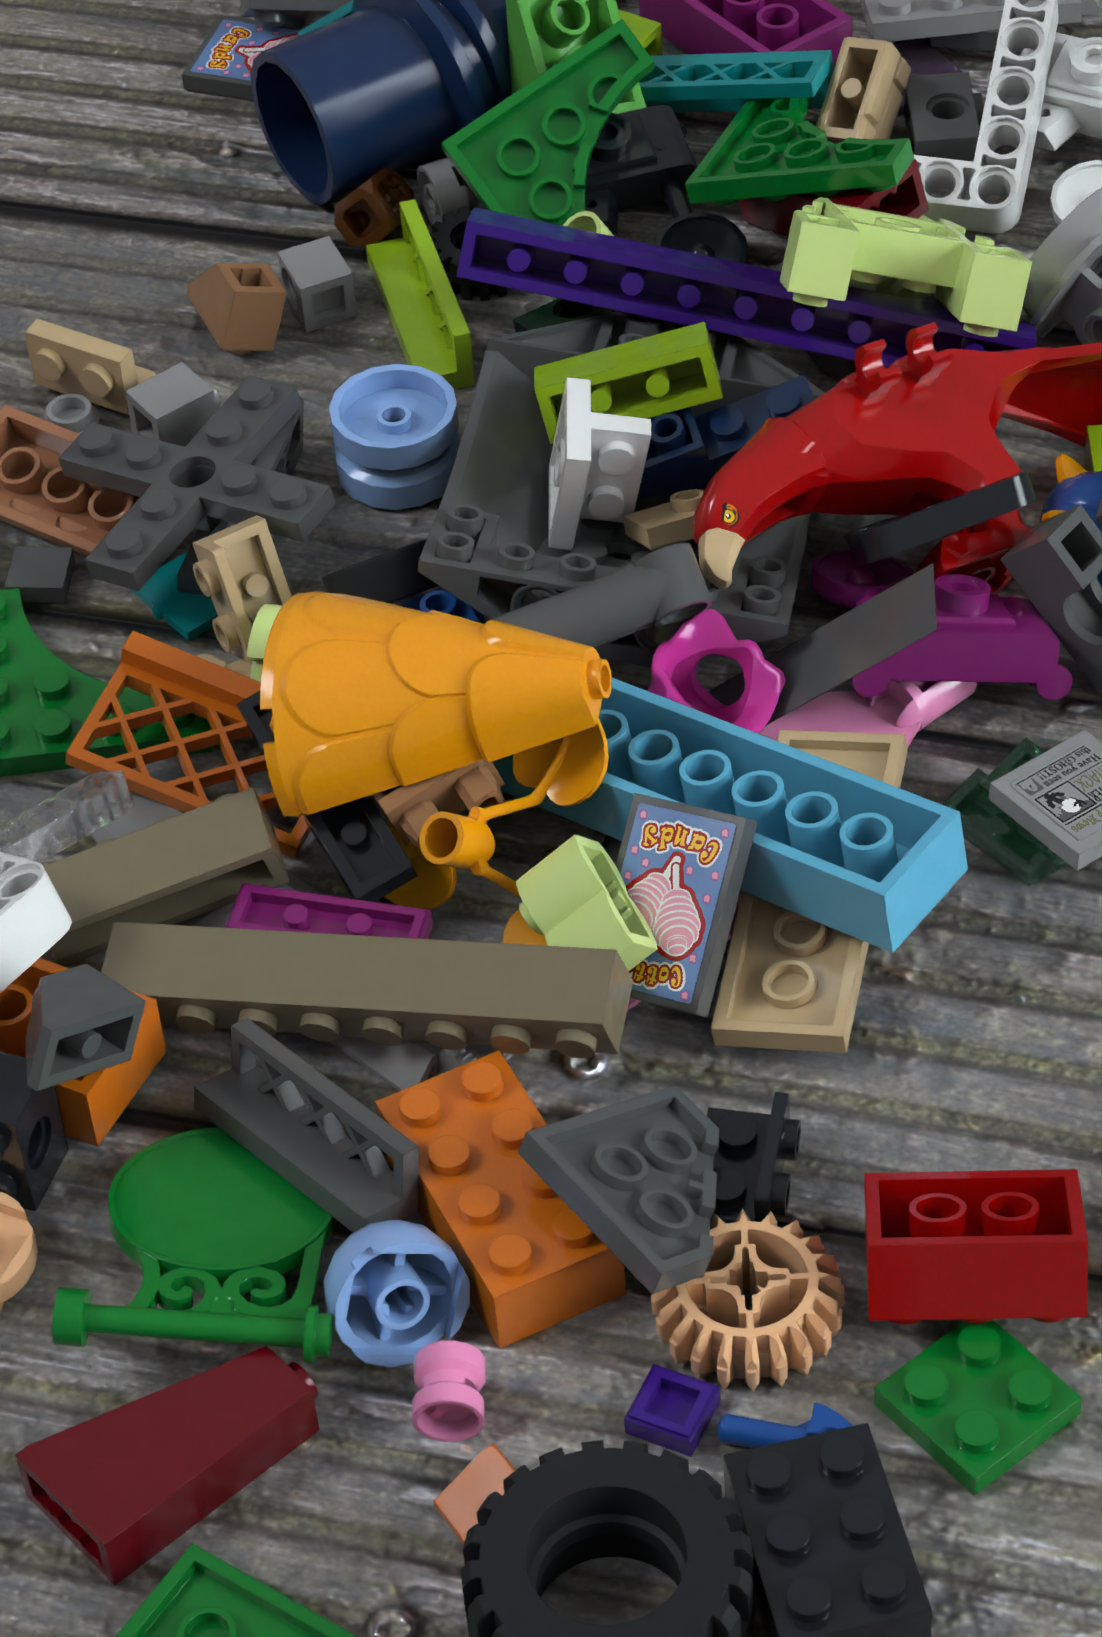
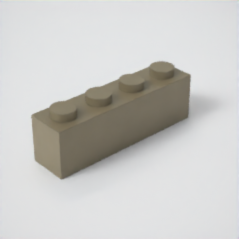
(165, 872)

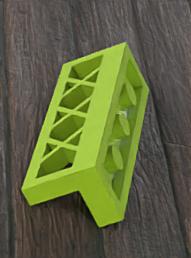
(422, 301)

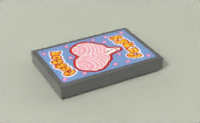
(227, 55)
(686, 879)

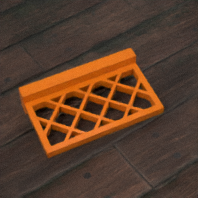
(178, 687)

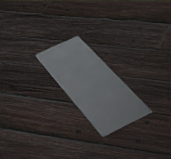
(848, 644)

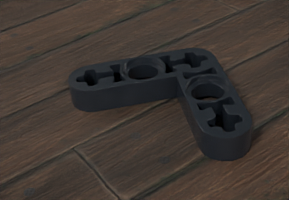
(938, 520)

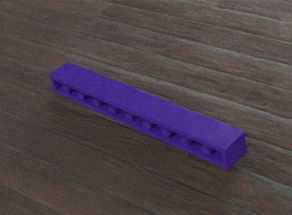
(702, 288)

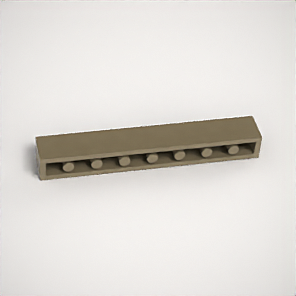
(377, 987)

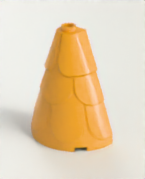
(405, 694)

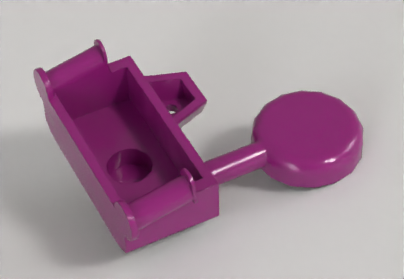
(975, 637)

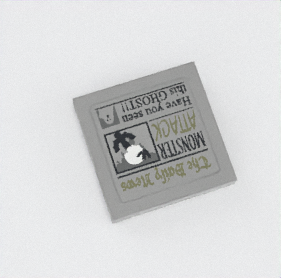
(1059, 798)

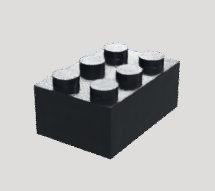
(827, 1539)

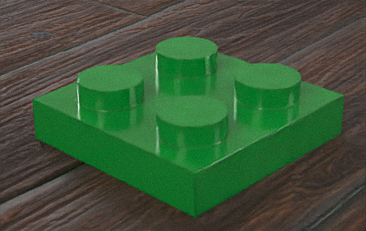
(977, 1402)

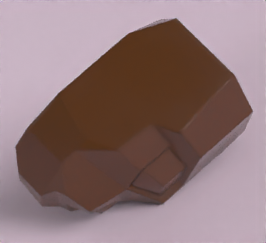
(372, 208)

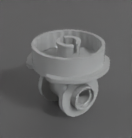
(1068, 274)

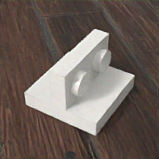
(593, 464)

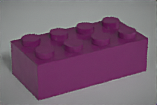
(749, 25)

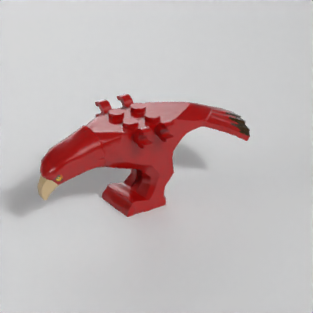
(900, 445)

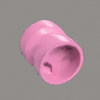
(449, 1395)

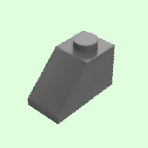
(79, 1026)

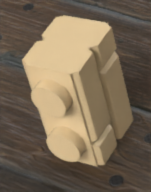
(864, 91)

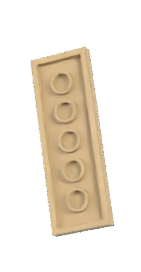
(785, 974)

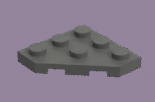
(637, 1181)

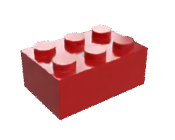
(975, 1246)

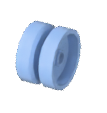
(395, 435)

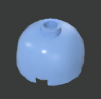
(395, 1291)

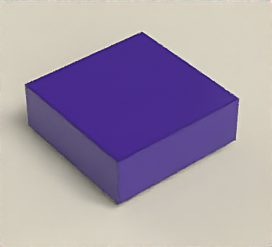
(672, 1410)

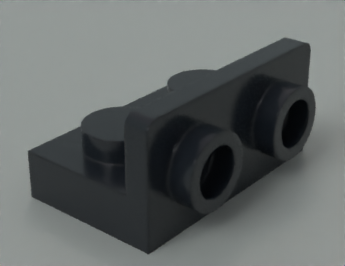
(753, 1160)

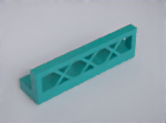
(730, 79)

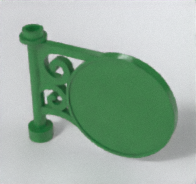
(206, 1220)

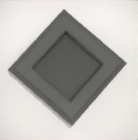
(41, 573)

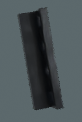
(349, 834)

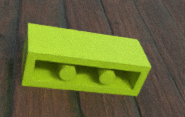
(636, 376)

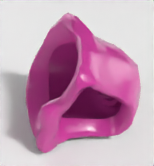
(677, 664)

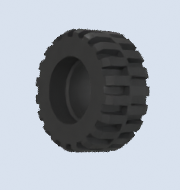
(603, 1507)

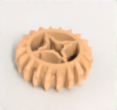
(792, 1300)

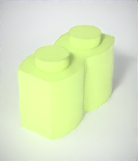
(584, 903)

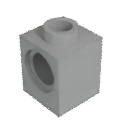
(317, 284)

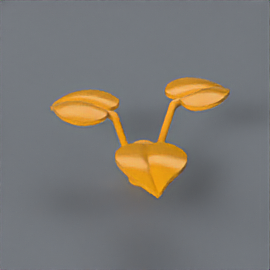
(561, 769)

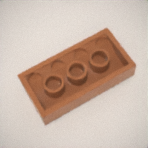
(40, 496)

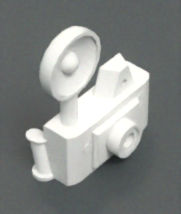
(1071, 106)

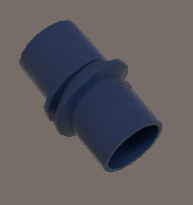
(379, 89)

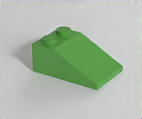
(551, 30)

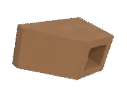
(240, 305)

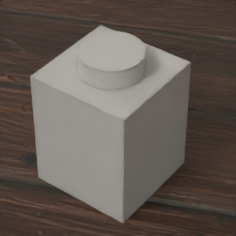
(172, 405)

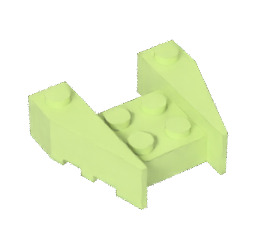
(842, 243)

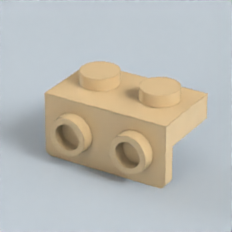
(83, 365)
(241, 576)

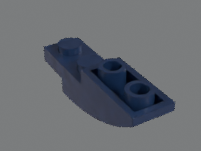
(692, 449)

